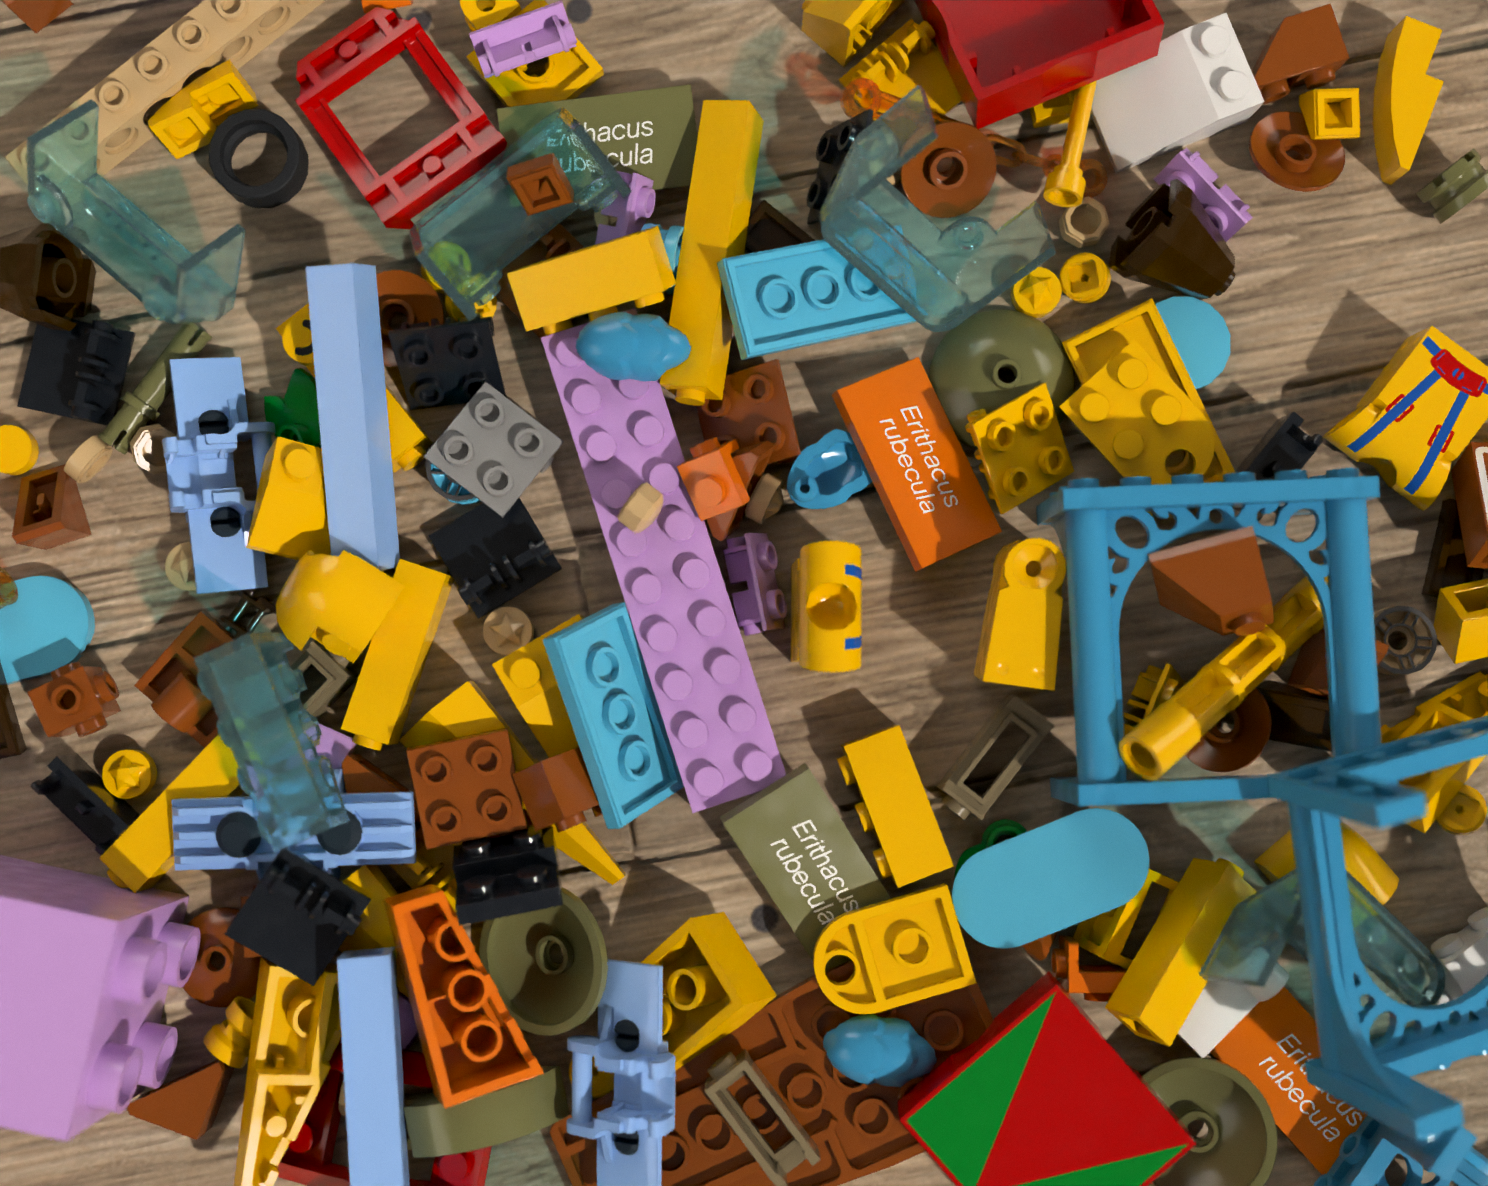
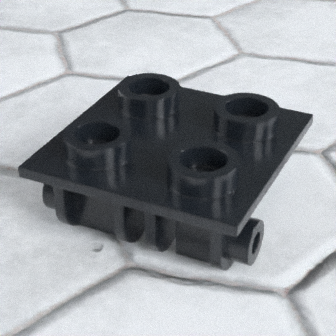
(831, 155)
(446, 360)
(77, 371)
(494, 555)
(298, 916)

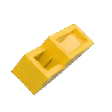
(1403, 96)

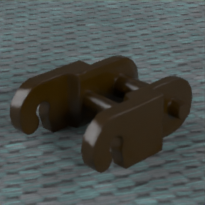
(263, 604)

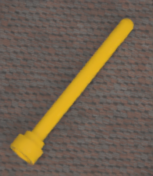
(1065, 184)

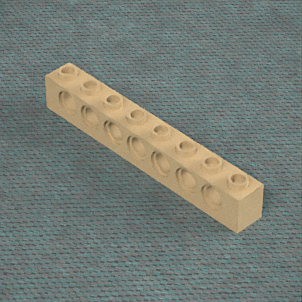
(174, 59)

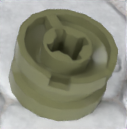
(1455, 186)

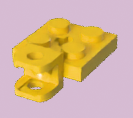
(565, 74)

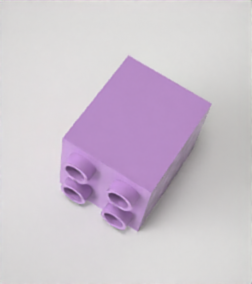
(84, 994)

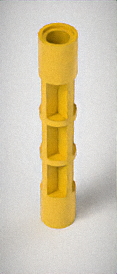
(1221, 685)

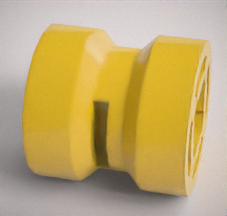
(232, 1037)

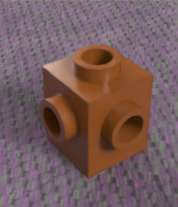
(75, 700)

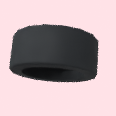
(236, 130)

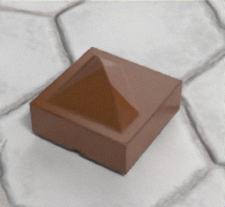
(540, 184)

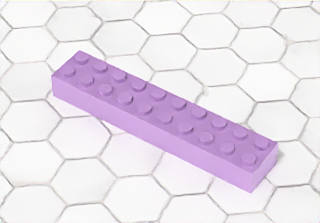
(669, 582)

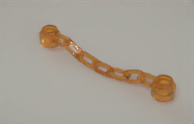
(876, 96)

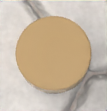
(88, 459)

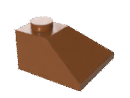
(1216, 583)

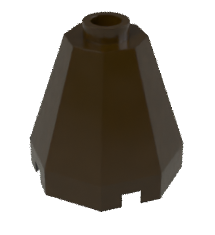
(1174, 245)
(45, 277)

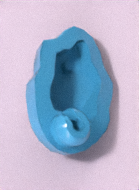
(632, 346)
(827, 472)
(879, 1050)

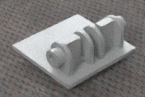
(494, 449)

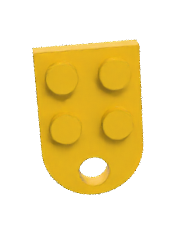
(1140, 417)
(898, 950)

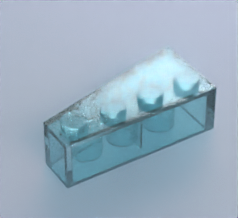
(272, 737)

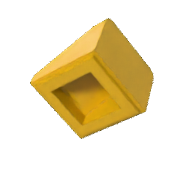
(1331, 113)

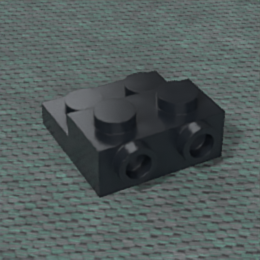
(506, 875)

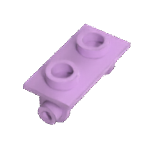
(523, 39)
(1221, 205)
(629, 211)
(763, 604)

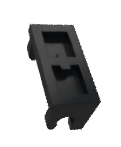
(1280, 449)
(85, 801)

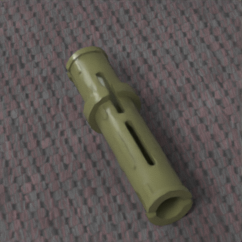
(153, 388)

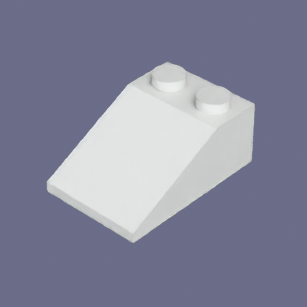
(1178, 97)

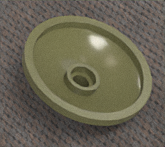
(973, 352)
(533, 978)
(1240, 1124)

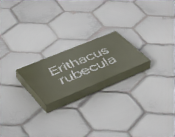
(636, 130)
(803, 855)

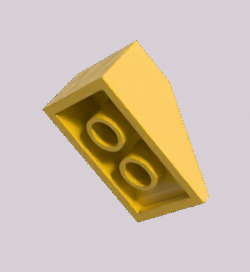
(536, 694)
(707, 985)

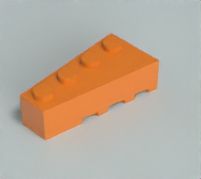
(457, 1010)

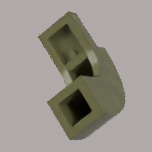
(484, 1119)

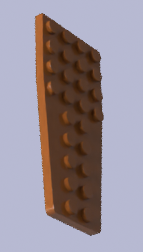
(847, 1119)

